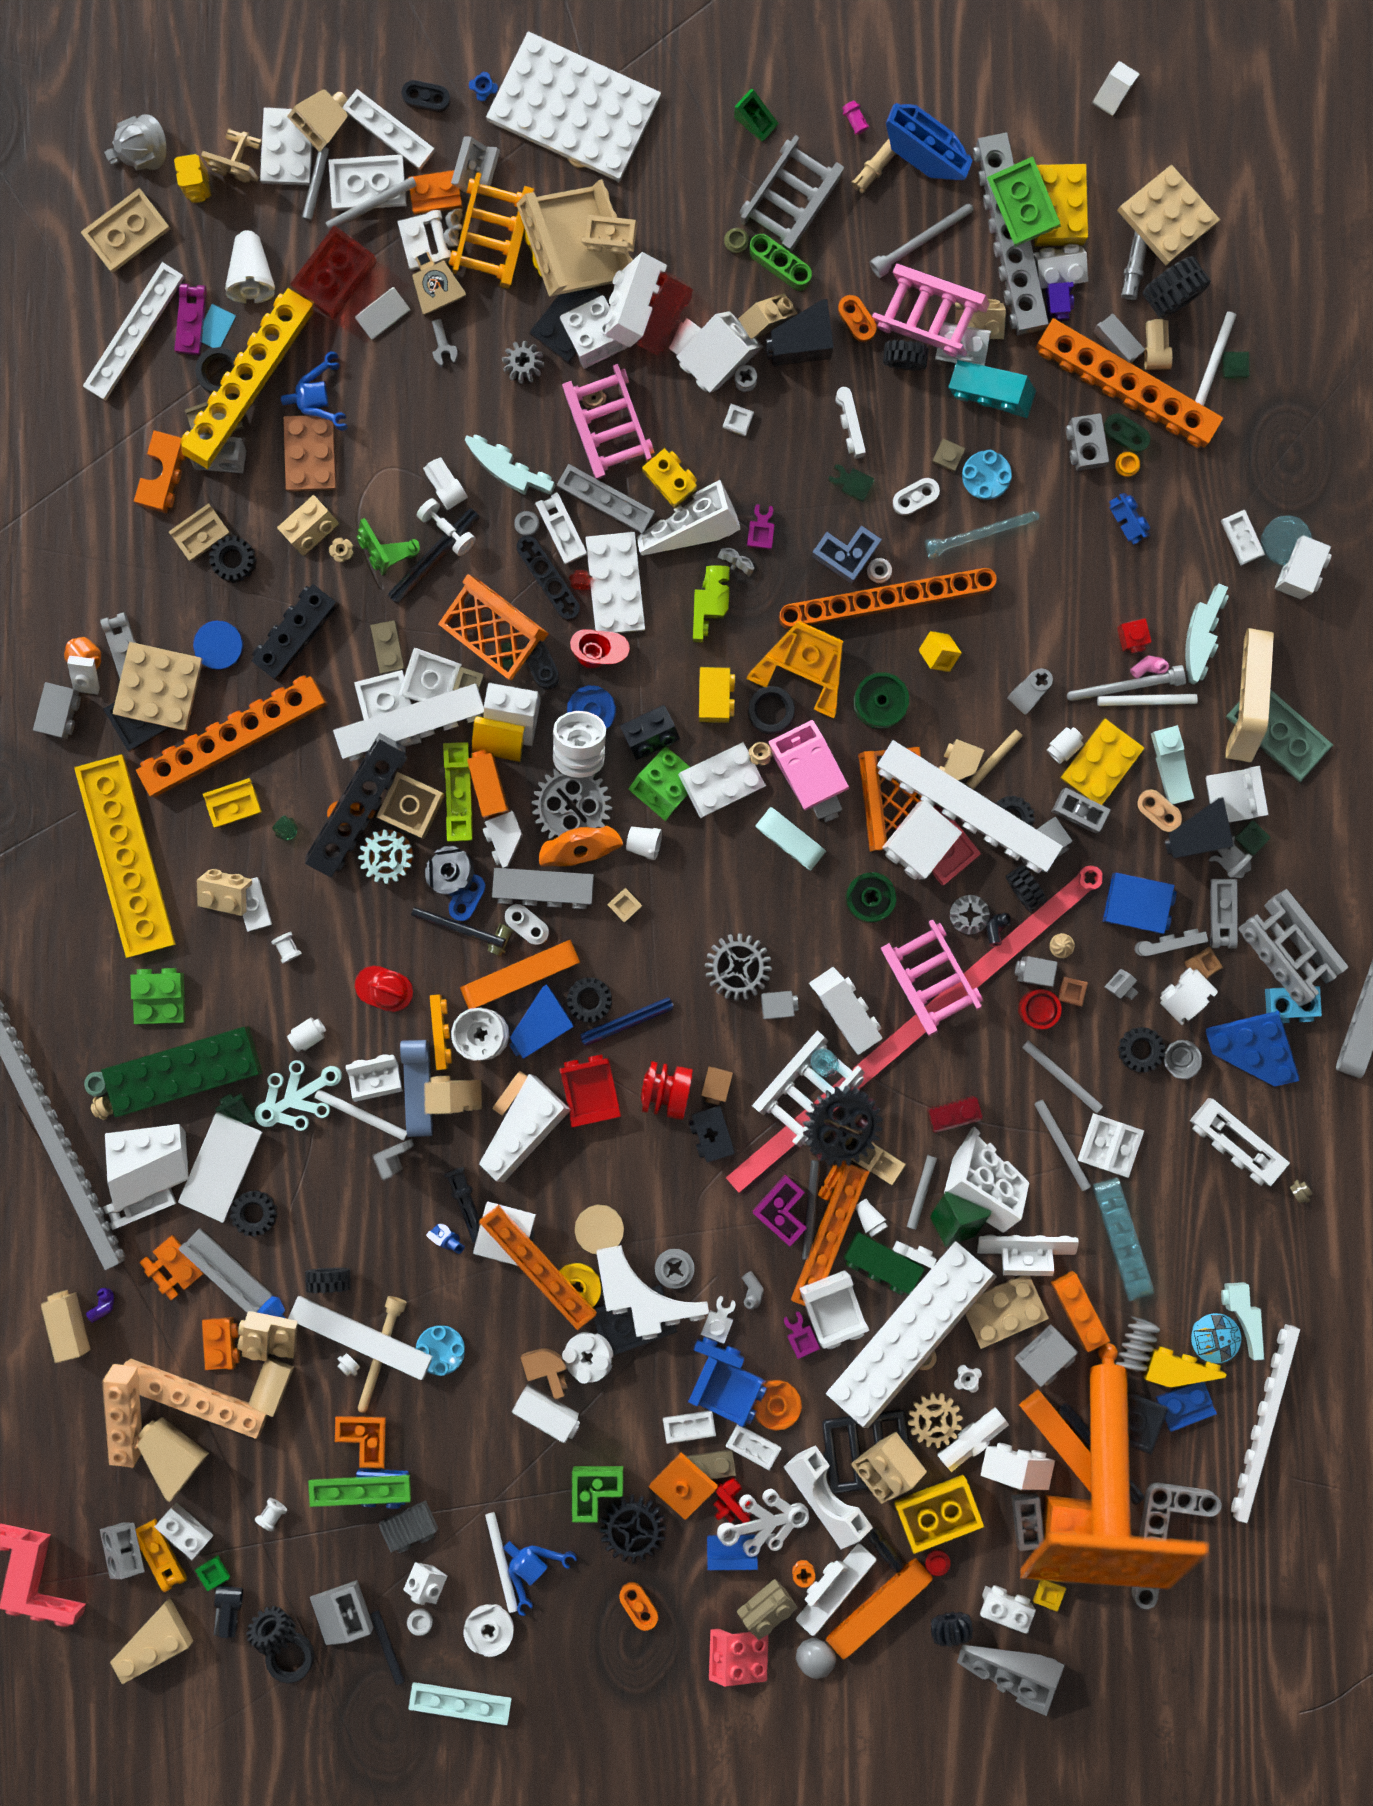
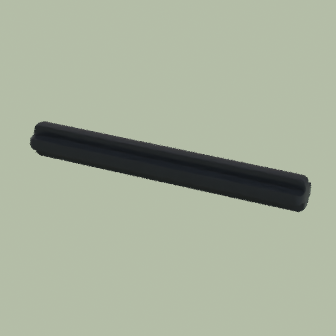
(428, 561)
(1084, 1434)

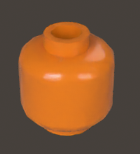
(83, 648)

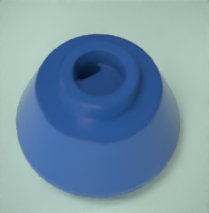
(272, 1307)

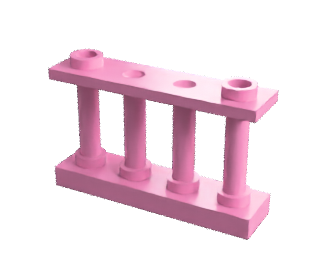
(928, 286)
(584, 417)
(919, 998)

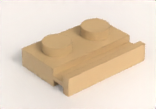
(199, 532)

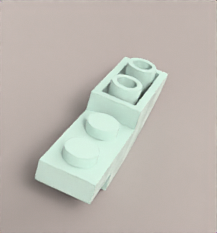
(499, 464)
(1199, 642)

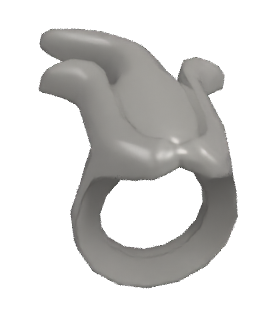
(1233, 861)

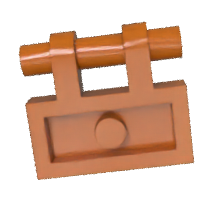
(178, 1265)

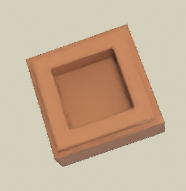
(1072, 991)

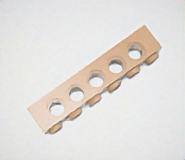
(198, 1400)

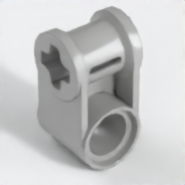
(1028, 693)

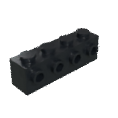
(294, 632)

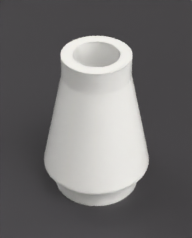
(684, 334)
(870, 1218)

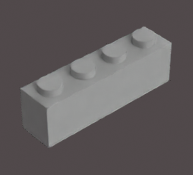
(543, 886)

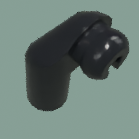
(995, 926)

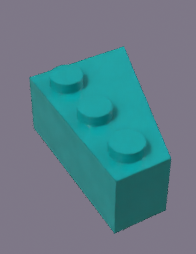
(992, 388)

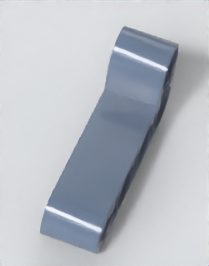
(417, 1072)

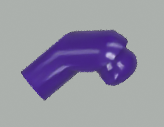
(104, 1306)

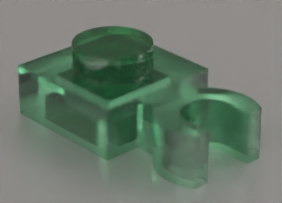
(855, 484)

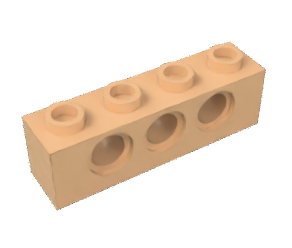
(122, 1415)

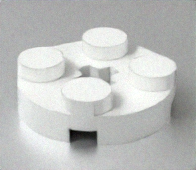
(576, 1363)
(483, 1643)

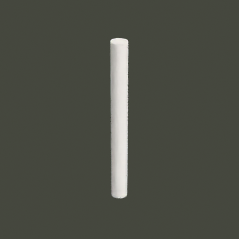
(1215, 358)
(1147, 700)
(361, 1114)
(501, 1562)

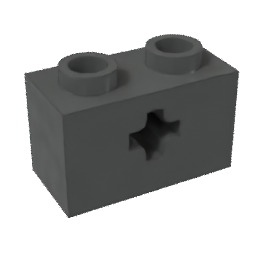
(1027, 1521)

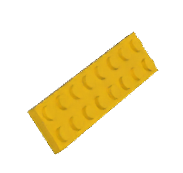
(124, 856)

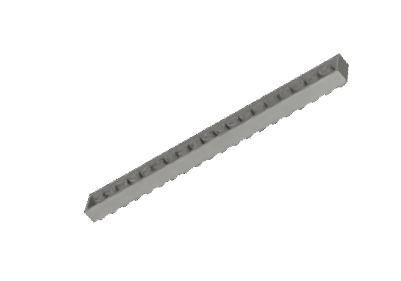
(58, 1145)

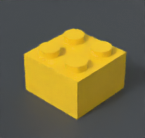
(715, 695)

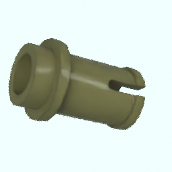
(504, 932)

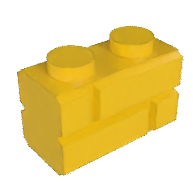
(192, 178)

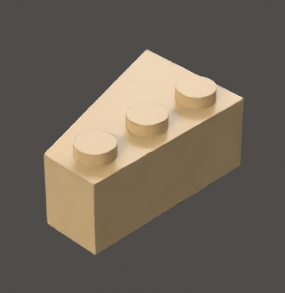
(153, 1644)

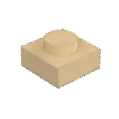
(624, 905)

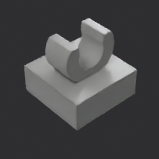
(1122, 985)

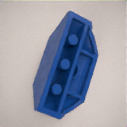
(926, 143)

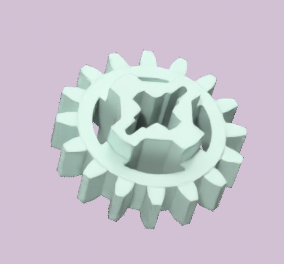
(378, 849)

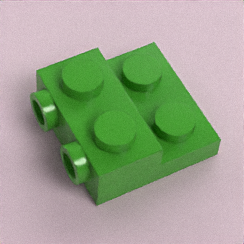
(158, 996)

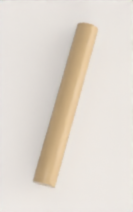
(994, 759)

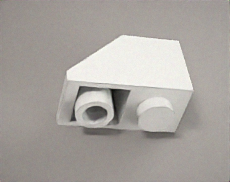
(505, 835)

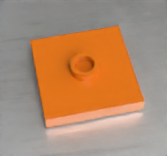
(683, 1486)

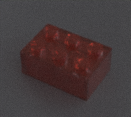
(333, 272)

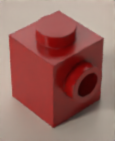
(1134, 635)

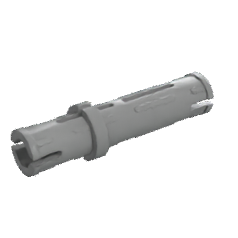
(1134, 272)

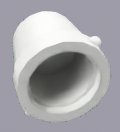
(644, 841)

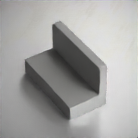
(1118, 339)

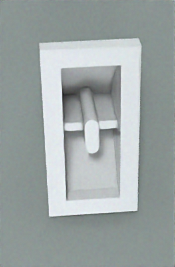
(1115, 88)

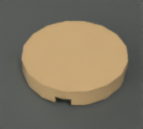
(599, 1228)

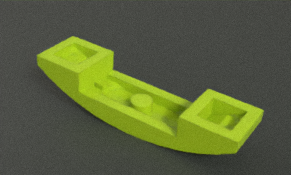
(458, 792)

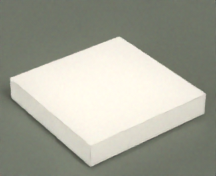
(428, 676)

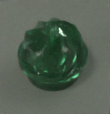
(285, 828)

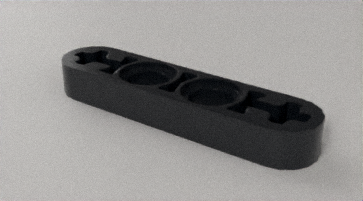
(547, 578)

